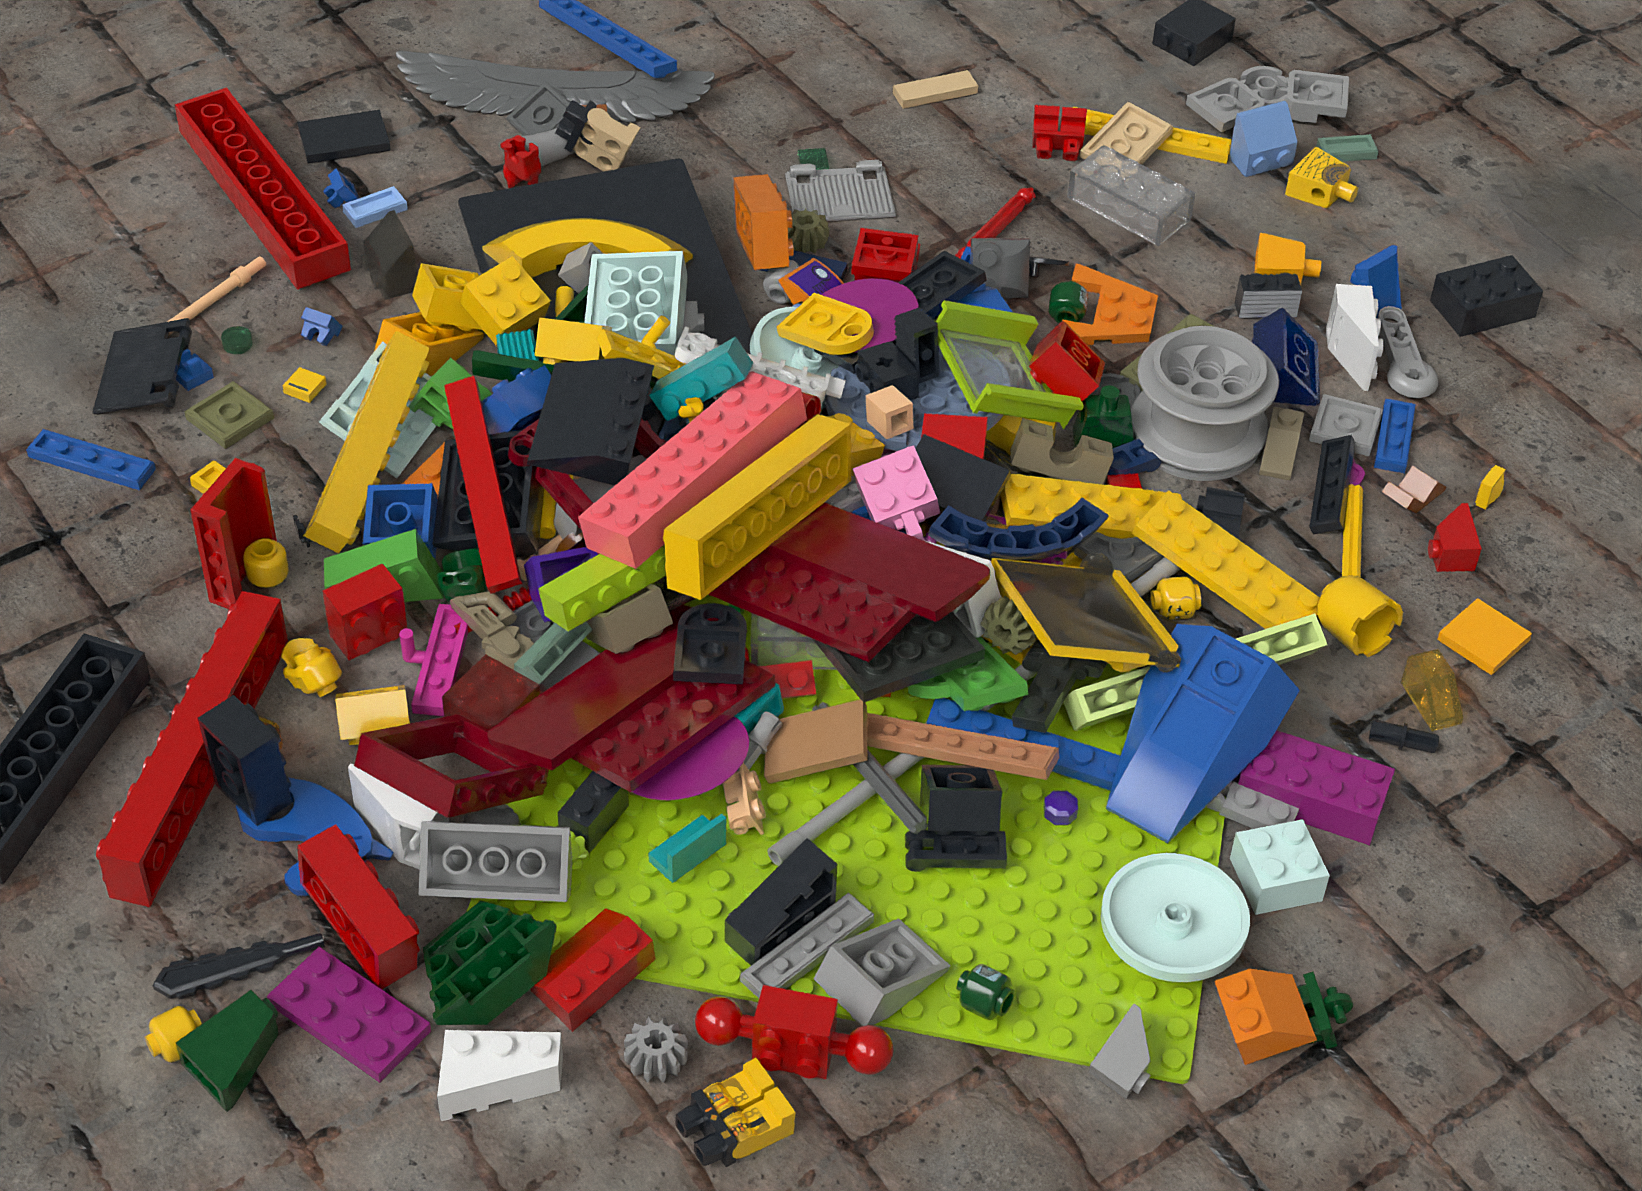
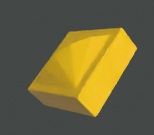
(1490, 487)

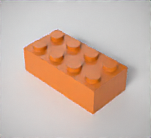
(762, 222)

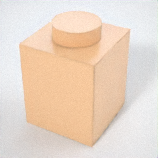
(889, 412)

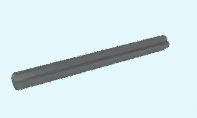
(889, 791)

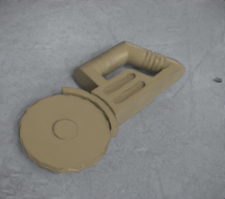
(499, 639)

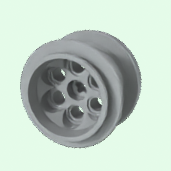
(1204, 402)

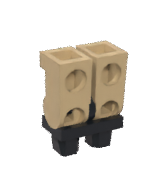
(596, 135)

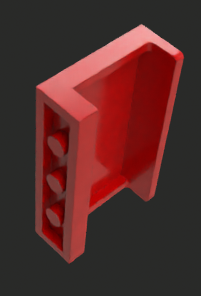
(226, 522)

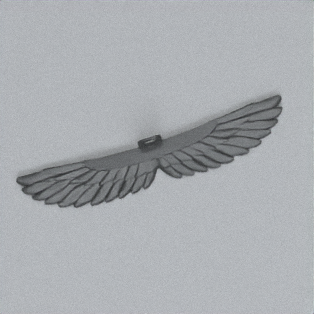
(503, 87)

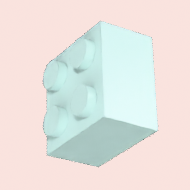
(1279, 866)

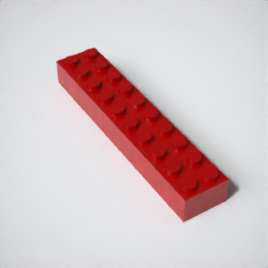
(263, 188)
(178, 773)

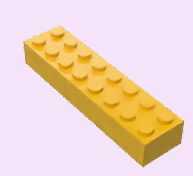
(757, 506)

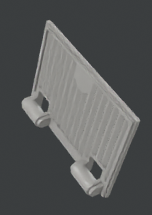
(842, 191)

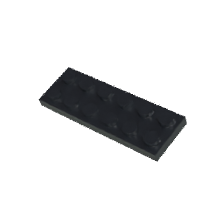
(937, 280)

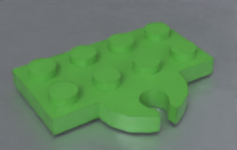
(975, 684)

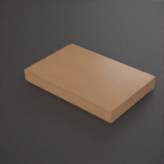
(818, 741)

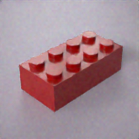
(358, 906)

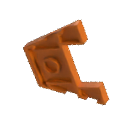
(1122, 311)

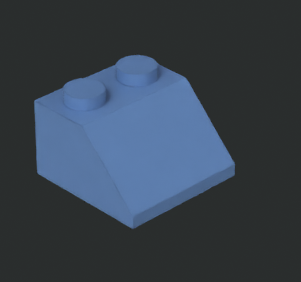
(1263, 139)

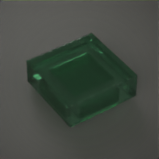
(815, 157)

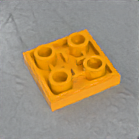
(1484, 636)

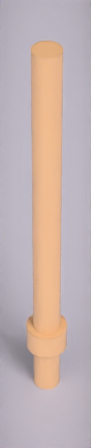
(238, 277)

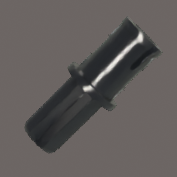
(1403, 736)

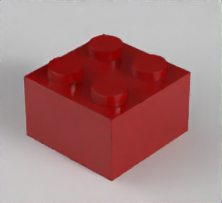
(365, 611)

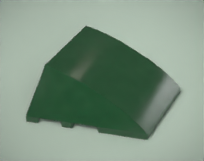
(486, 963)

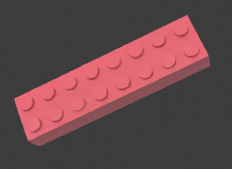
(690, 466)

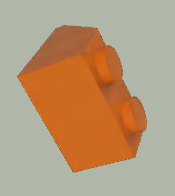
(1264, 1013)

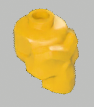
(310, 667)

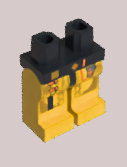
(737, 1116)

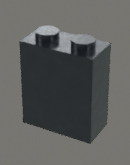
(1193, 31)

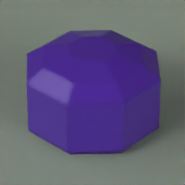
(1060, 807)

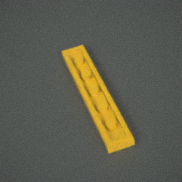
(1179, 142)

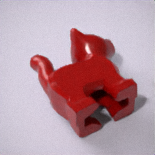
(519, 163)

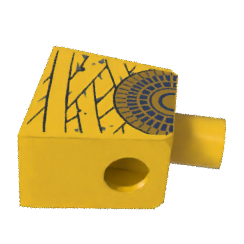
(1320, 180)

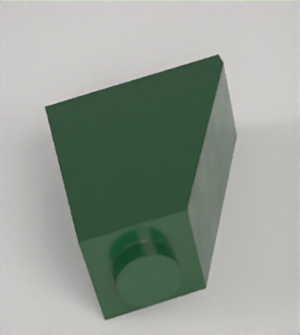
(230, 1047)

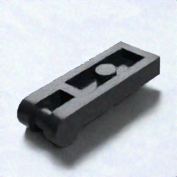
(955, 850)

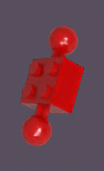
(794, 1033)

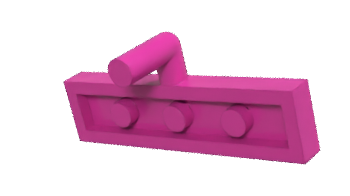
(438, 662)

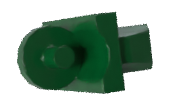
(1332, 1006)

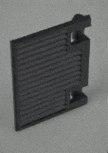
(139, 362)

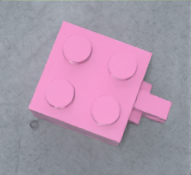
(897, 491)

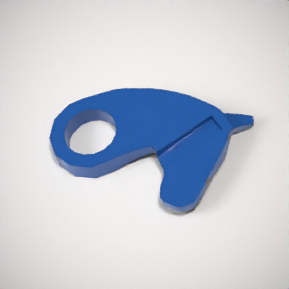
(311, 814)

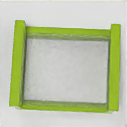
(992, 363)

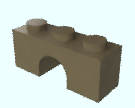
(1034, 452)

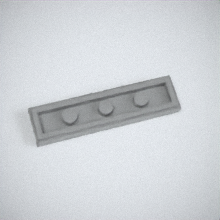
(808, 945)

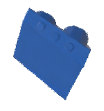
(1382, 274)

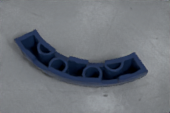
(1018, 542)

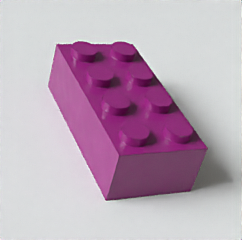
(1327, 785)

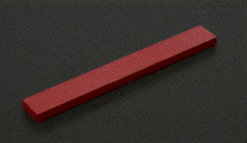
(482, 485)

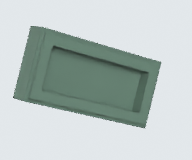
(1349, 147)

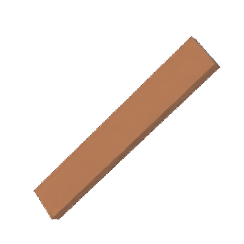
(961, 746)

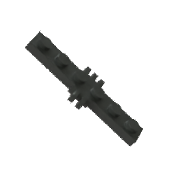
(1050, 686)

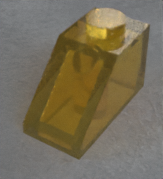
(1433, 689)

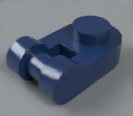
(1132, 459)

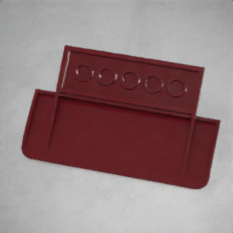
(851, 581)
(625, 712)

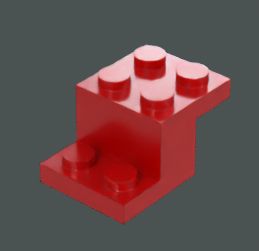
(885, 255)

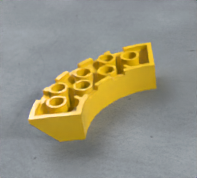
(547, 243)

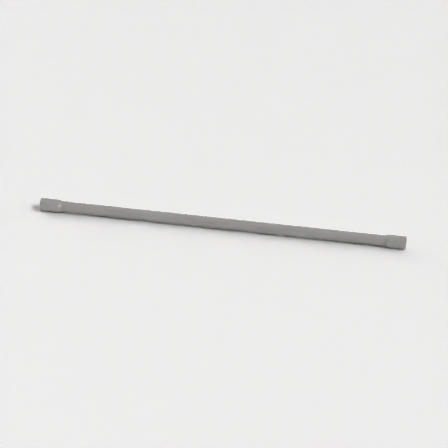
(903, 762)

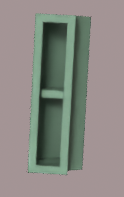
(550, 651)

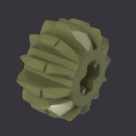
(808, 231)
(1007, 627)

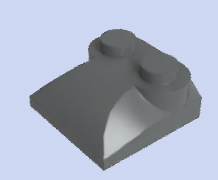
(1004, 264)

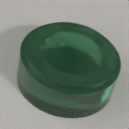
(236, 340)

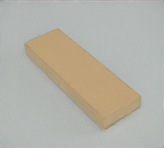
(935, 89)

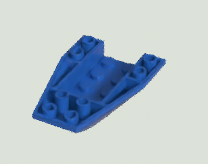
(1196, 729)

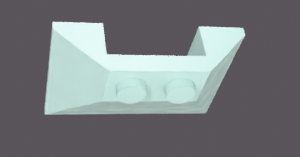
(412, 432)

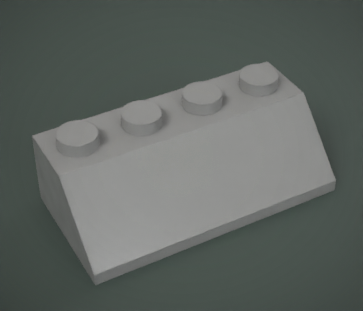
(495, 861)

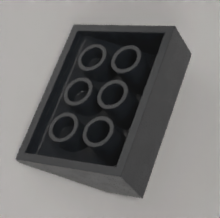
(591, 418)
(520, 493)

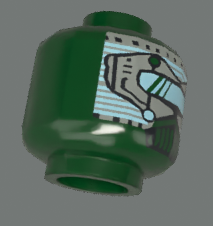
(1068, 302)
(985, 992)

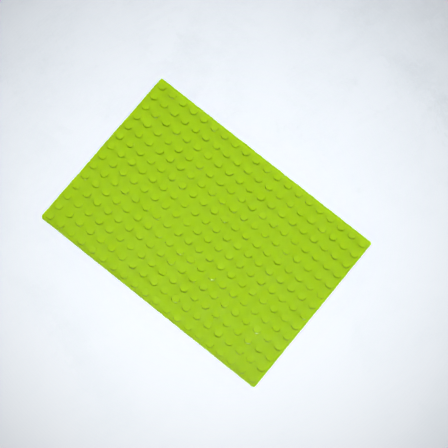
(1025, 920)

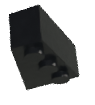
(783, 903)

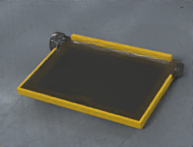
(1087, 612)

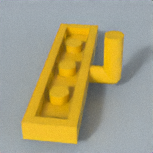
(619, 346)

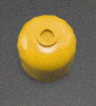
(1358, 614)

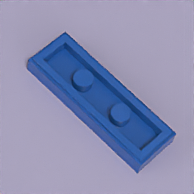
(1394, 436)

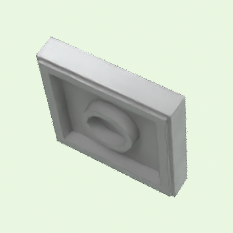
(1343, 418)

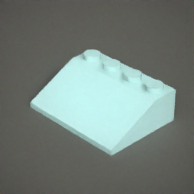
(635, 290)

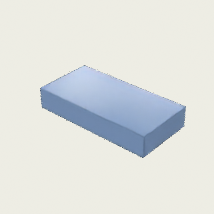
(374, 206)

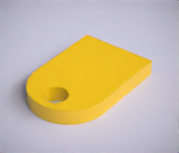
(828, 326)

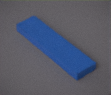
(91, 459)

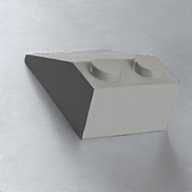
(879, 971)

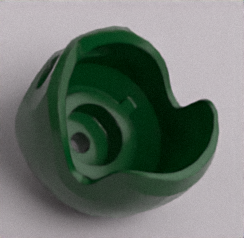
(461, 574)

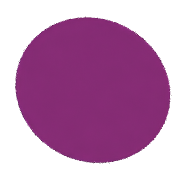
(881, 300)
(701, 766)

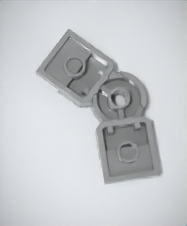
(1260, 86)

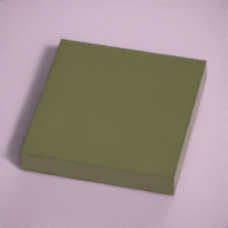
(229, 415)

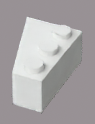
(496, 1067)

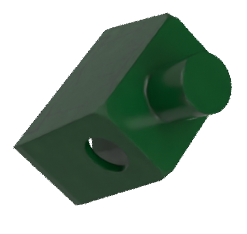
(1105, 418)

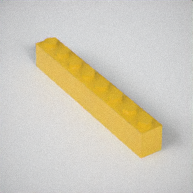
(367, 443)

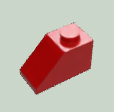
(1455, 542)

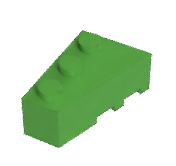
(433, 397)
(401, 554)

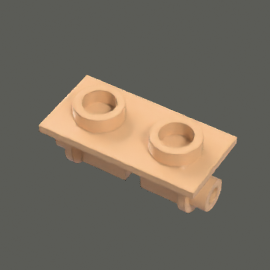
(749, 810)

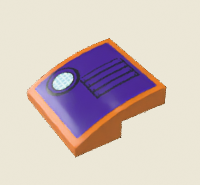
(809, 279)

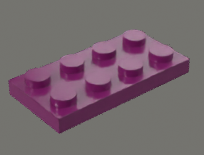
(349, 1014)

